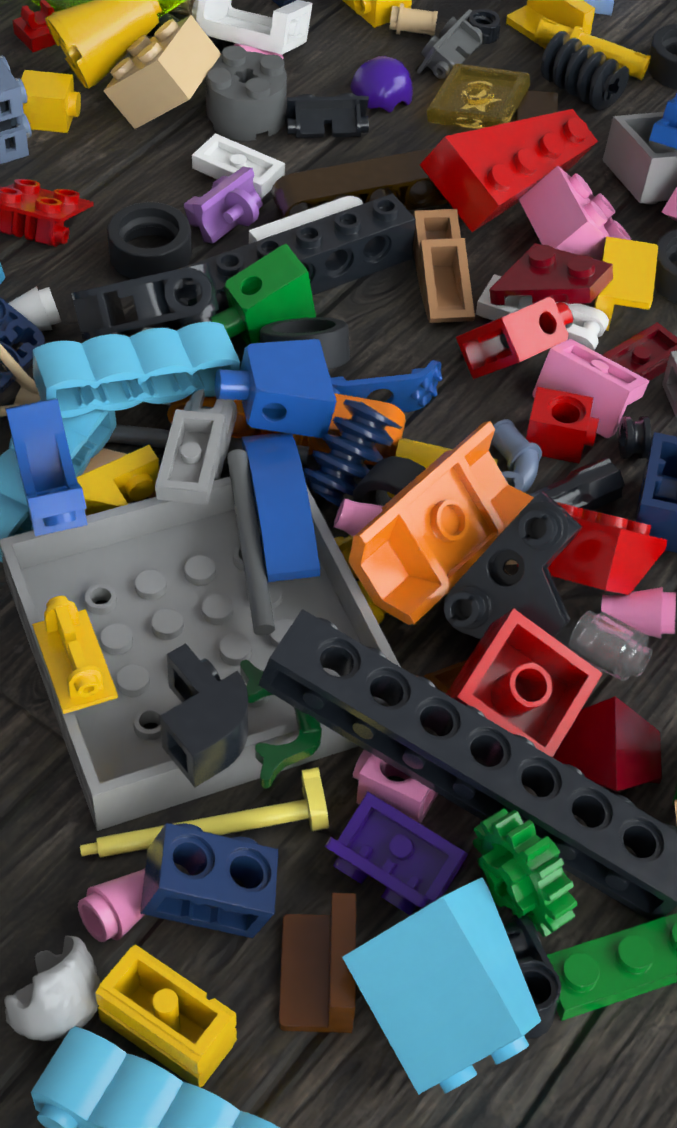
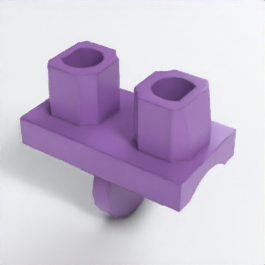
(225, 205)

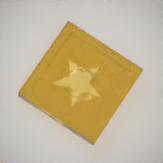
(478, 97)

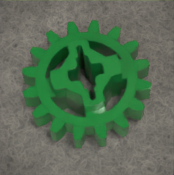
(524, 871)

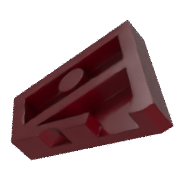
(553, 274)

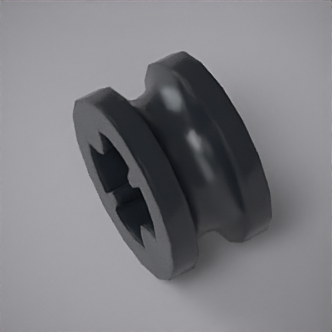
(634, 437)

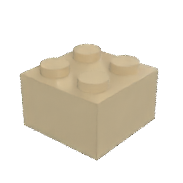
(161, 71)

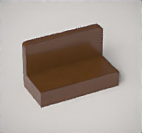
(315, 980)

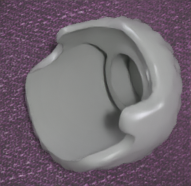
(59, 994)

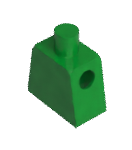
(266, 293)

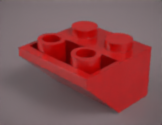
(607, 552)

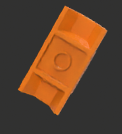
(435, 529)

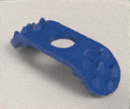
(408, 391)

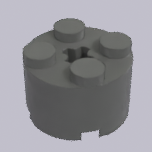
(246, 94)

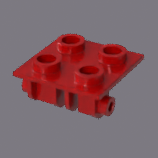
(38, 211)

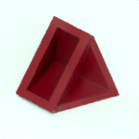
(613, 746)

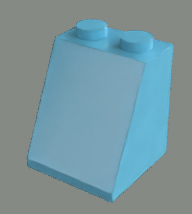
(447, 988)

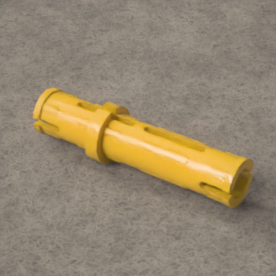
(634, 61)

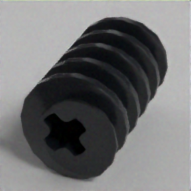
(583, 72)

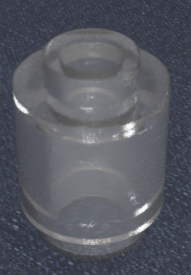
(611, 645)

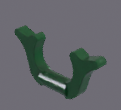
(277, 757)

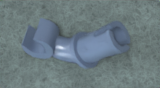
(520, 454)

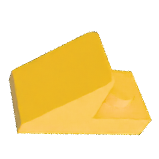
(120, 481)

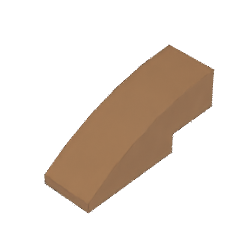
(442, 266)

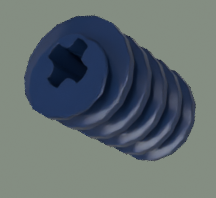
(349, 451)

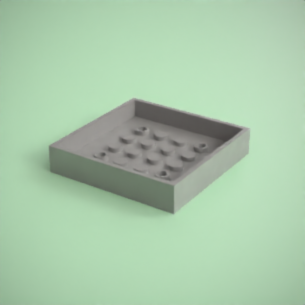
(172, 581)

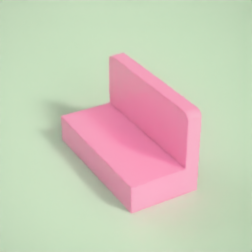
(584, 372)

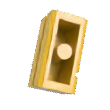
(166, 1016)

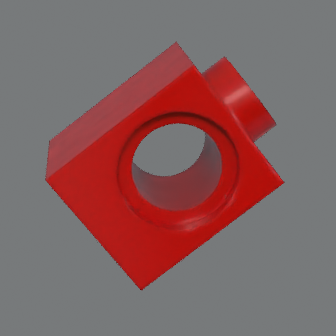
(561, 424)

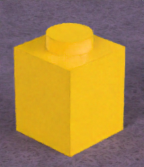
(50, 100)

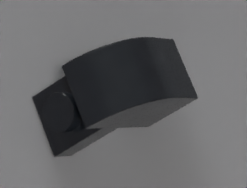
(210, 723)

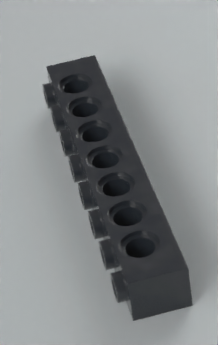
(448, 767)

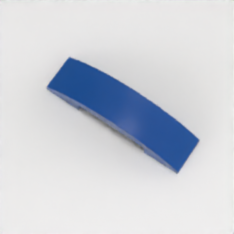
(282, 507)

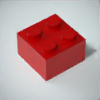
(525, 681)

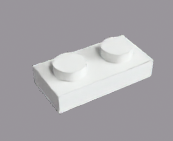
(224, 157)

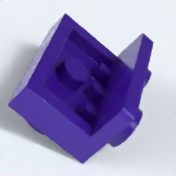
(397, 853)

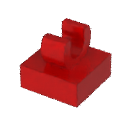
(32, 27)

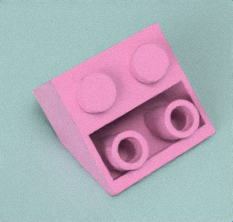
(569, 215)

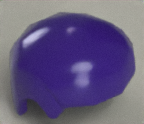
(384, 82)

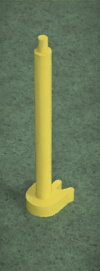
(311, 807)

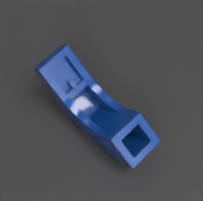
(46, 467)

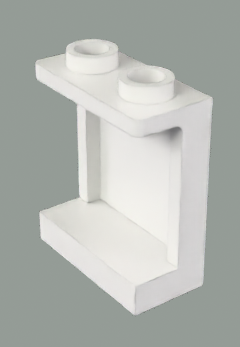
(274, 34)

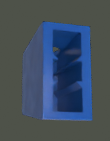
(282, 387)

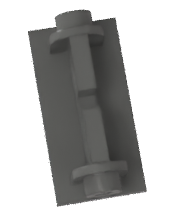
(456, 44)

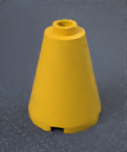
(100, 33)

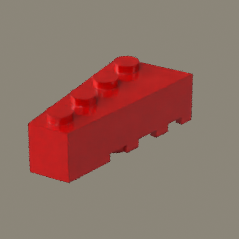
(496, 165)

